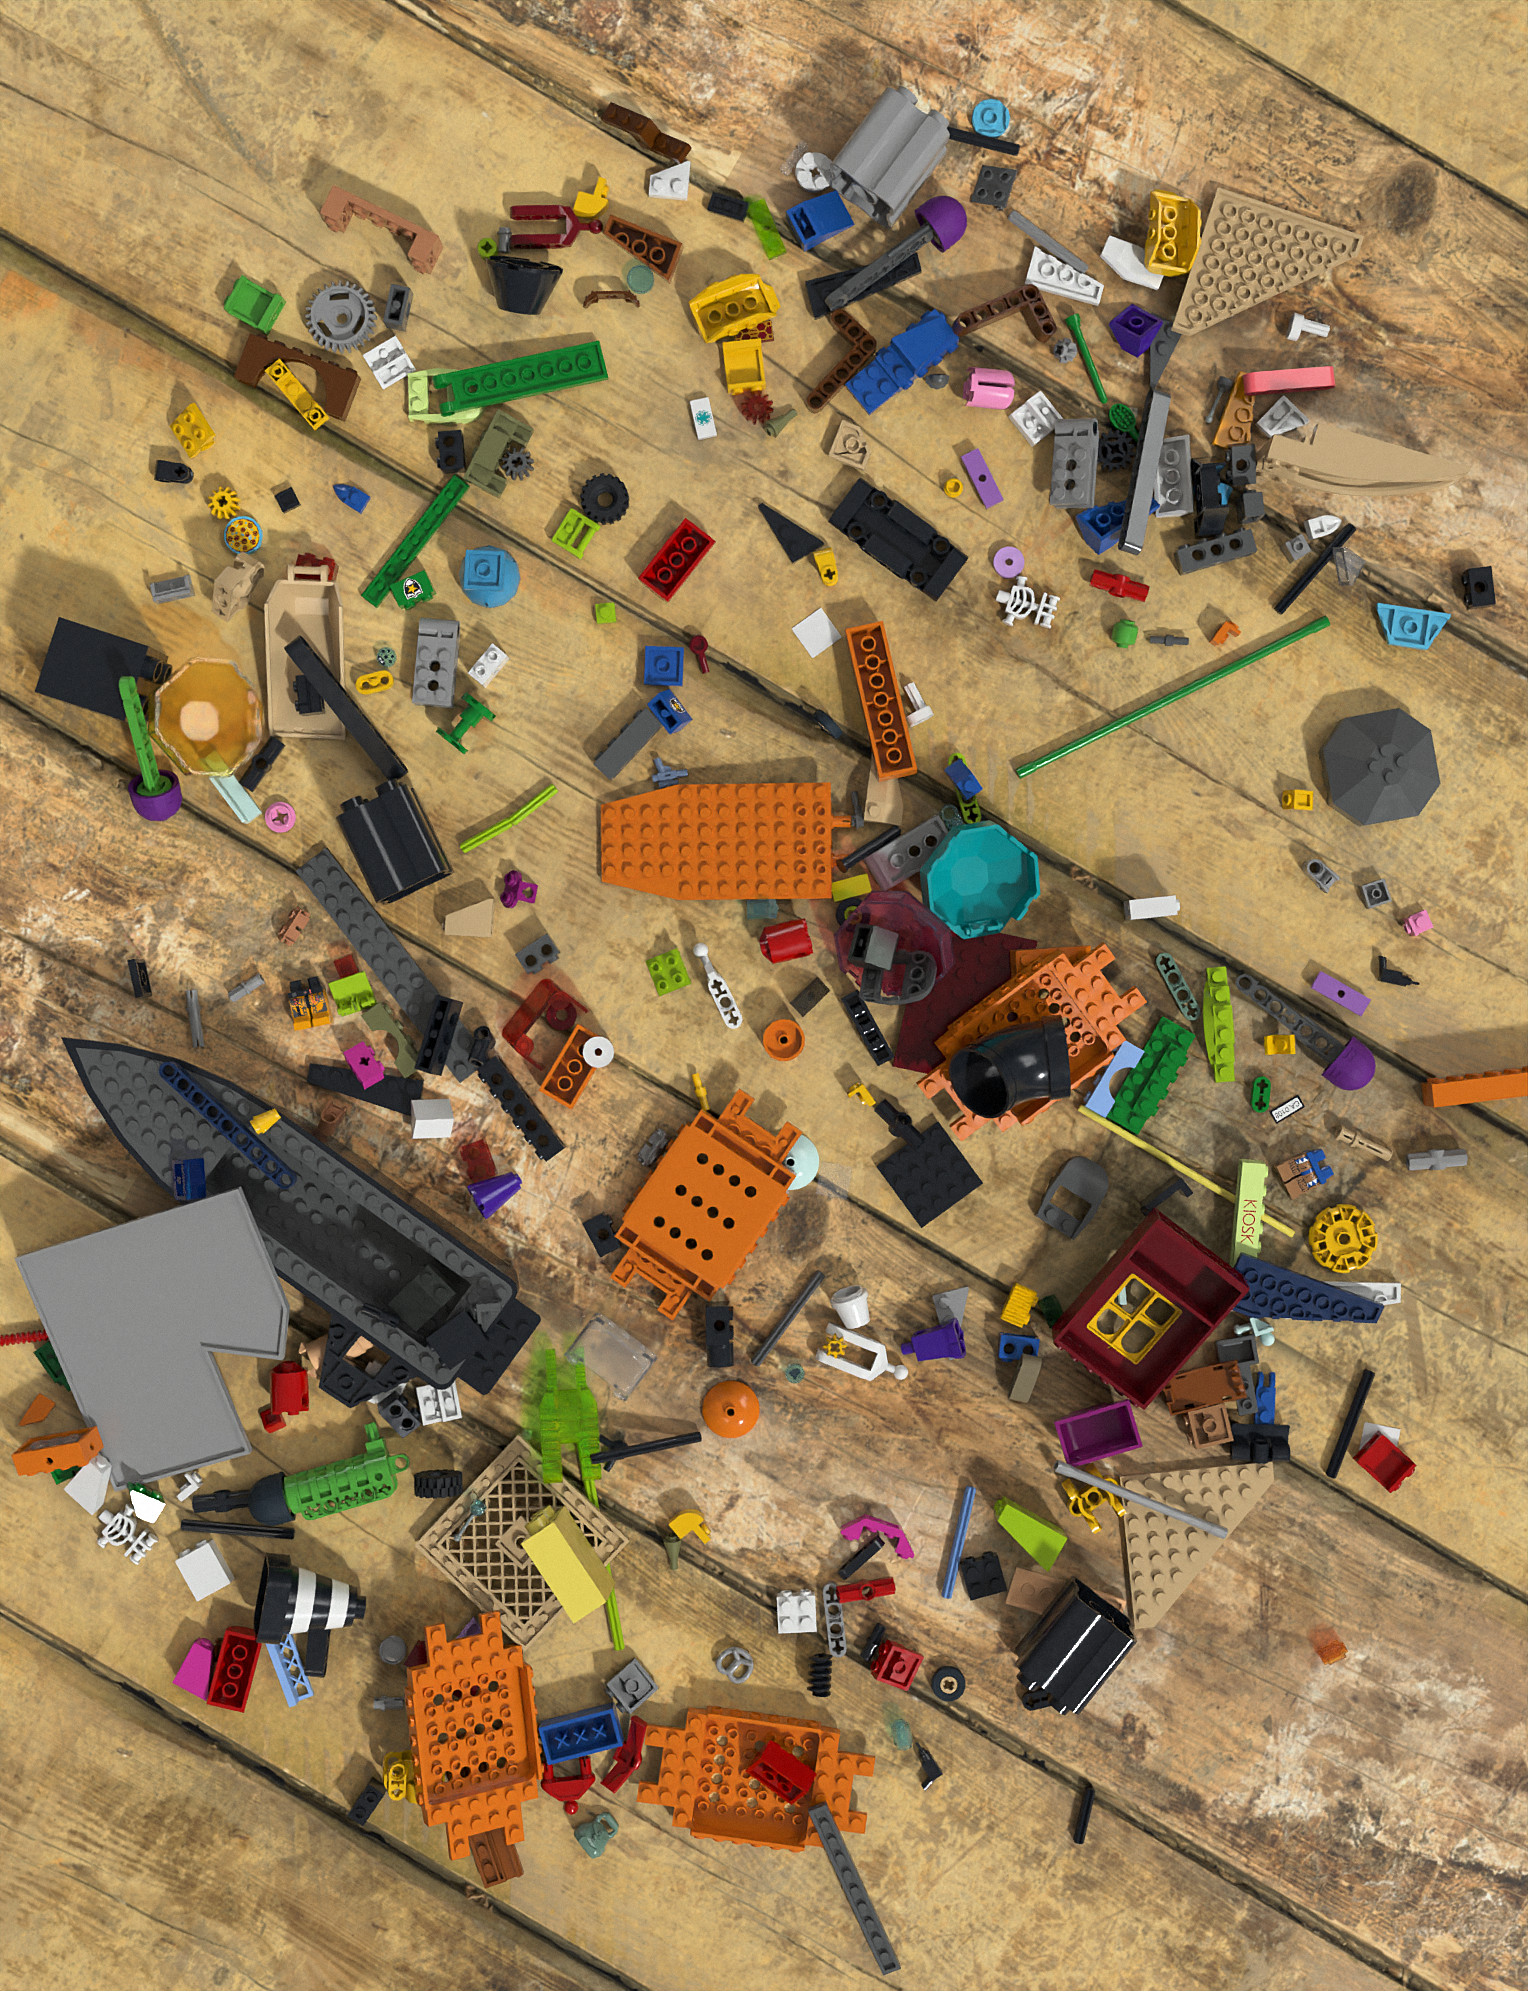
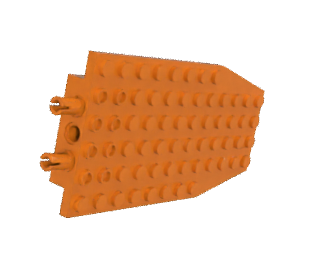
(723, 841)

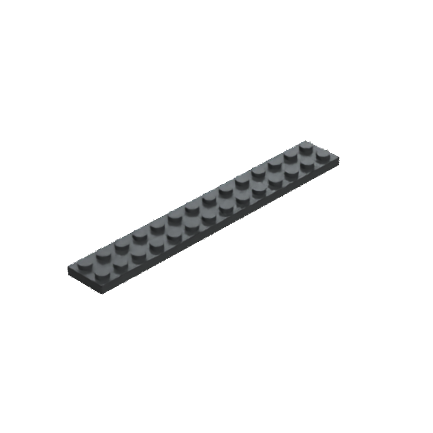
(382, 952)

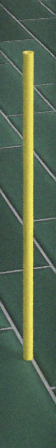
(1177, 1165)

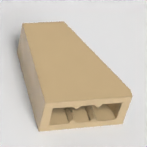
(471, 921)

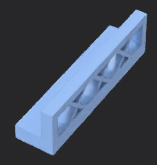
(283, 1671)

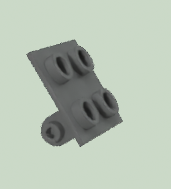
(994, 186)

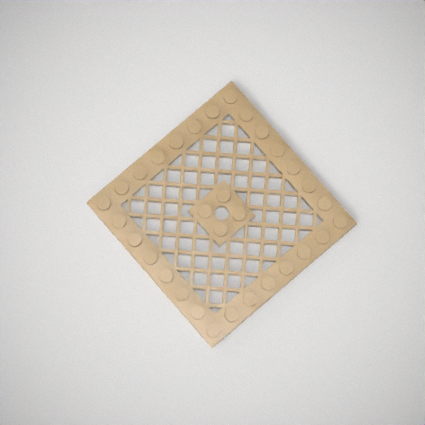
(470, 1584)

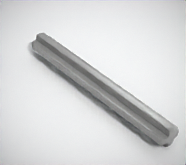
(1048, 242)

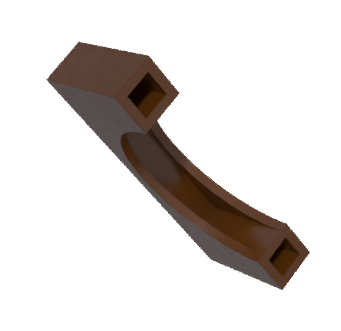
(339, 383)

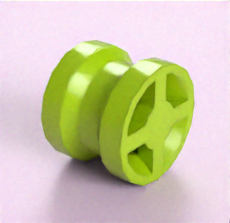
(487, 242)

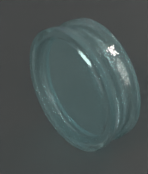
(640, 279)

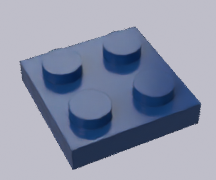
(664, 666)

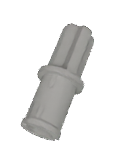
(246, 987)

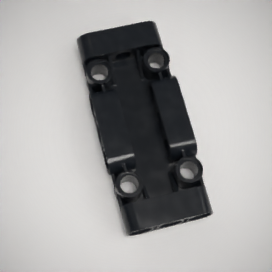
(898, 539)

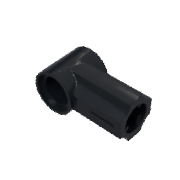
(483, 1043)

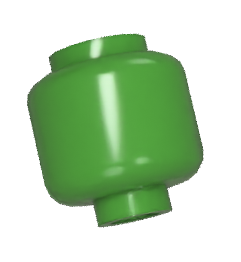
(1124, 633)

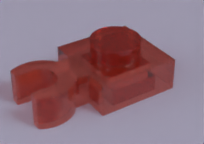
(346, 966)

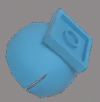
(489, 576)

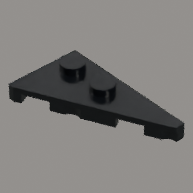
(793, 539)

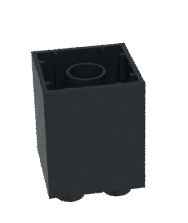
(87, 665)

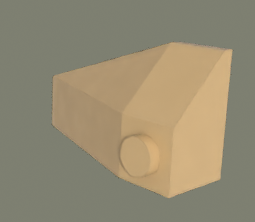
(883, 800)

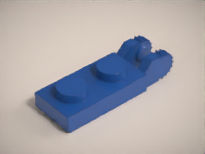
(1265, 1399)

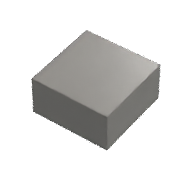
(1375, 893)

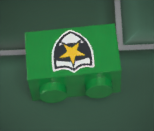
(413, 590)

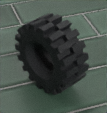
(590, 495)
(438, 1483)

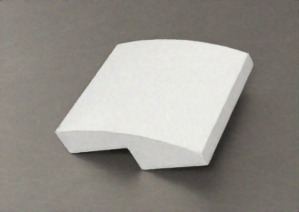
(389, 362)
(1035, 418)
(438, 1404)

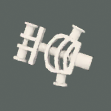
(1008, 598)
(111, 1521)

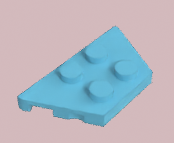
(1410, 626)

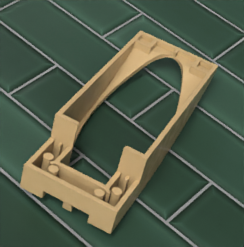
(1353, 465)

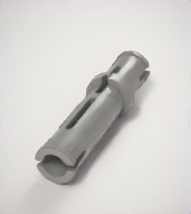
(194, 1018)

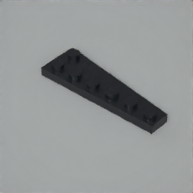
(822, 287)
(391, 1092)

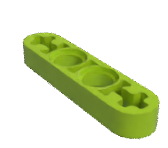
(974, 802)

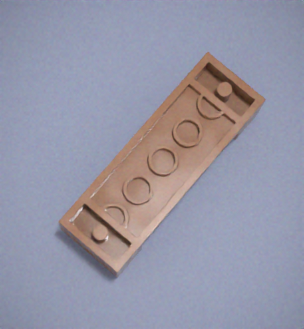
(342, 205)

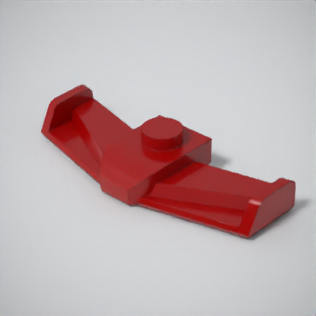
(627, 1756)

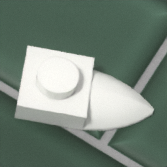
(1321, 526)

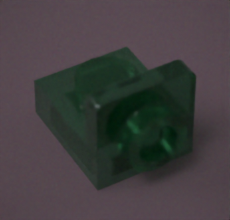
(1051, 1309)

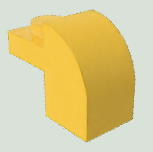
(595, 205)
(690, 1520)

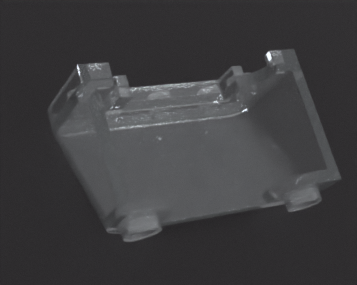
(611, 1355)

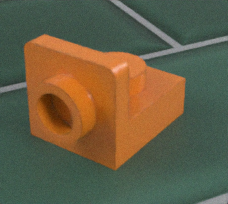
(1221, 634)

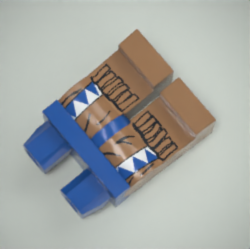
(1302, 1172)

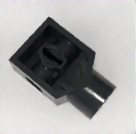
(718, 1344)

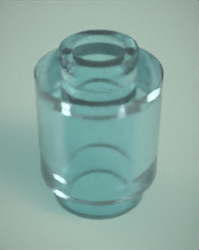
(902, 1734)

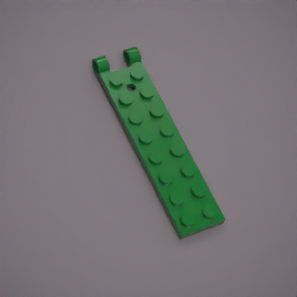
(523, 377)

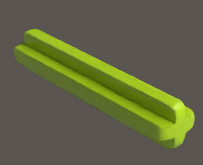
(533, 804)
(486, 835)

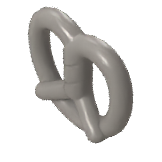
(735, 1664)

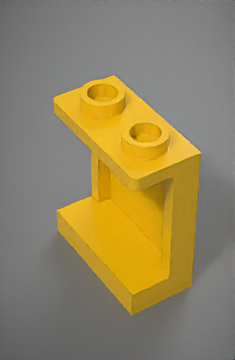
(744, 366)

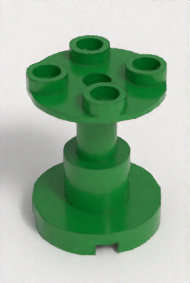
(470, 717)

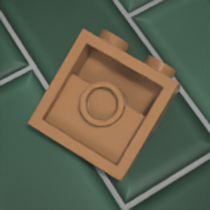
(1208, 1426)

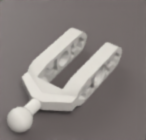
(701, 950)
(879, 1364)

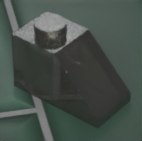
(810, 996)

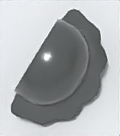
(937, 380)

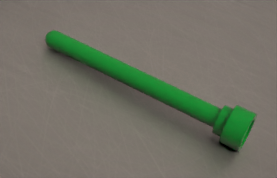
(1073, 323)

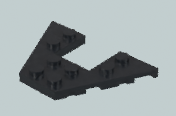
(347, 1380)

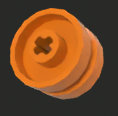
(791, 1048)

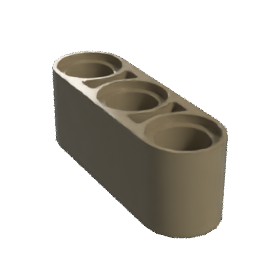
(1024, 1378)

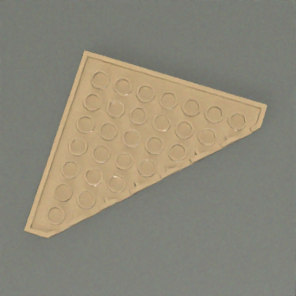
(1252, 255)
(1170, 1553)

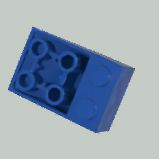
(818, 219)

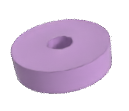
(1017, 562)

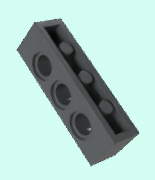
(1187, 564)

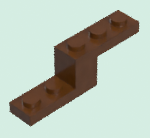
(646, 133)

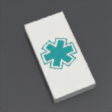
(703, 418)

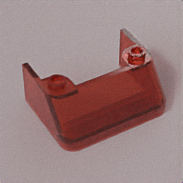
(544, 993)

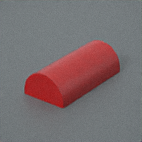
(676, 560)
(234, 1669)

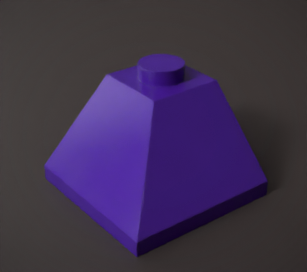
(1135, 329)

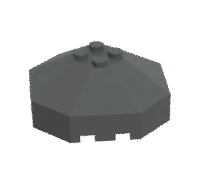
(1379, 767)

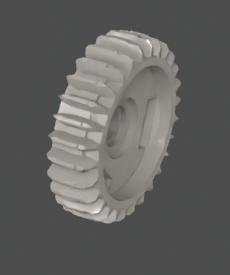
(328, 311)

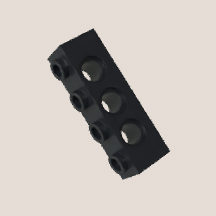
(867, 1028)
(438, 1035)

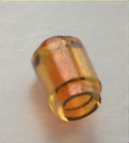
(1332, 1652)

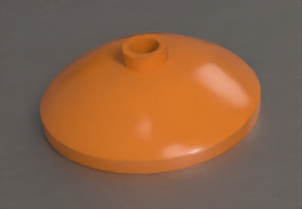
(733, 1396)

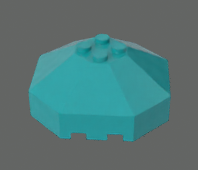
(979, 879)

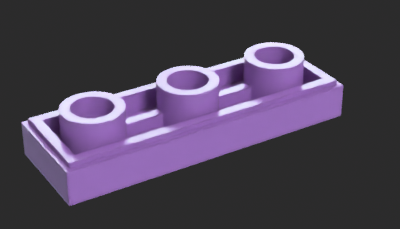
(977, 468)
(1350, 998)

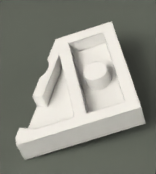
(671, 183)
(1282, 418)

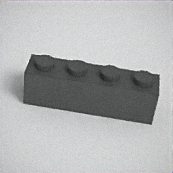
(628, 744)

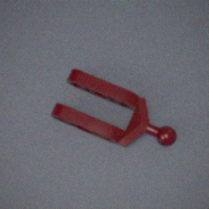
(550, 212)

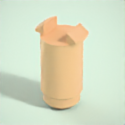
(316, 1351)

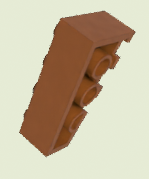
(648, 247)

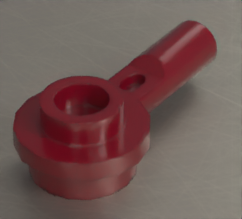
(698, 646)

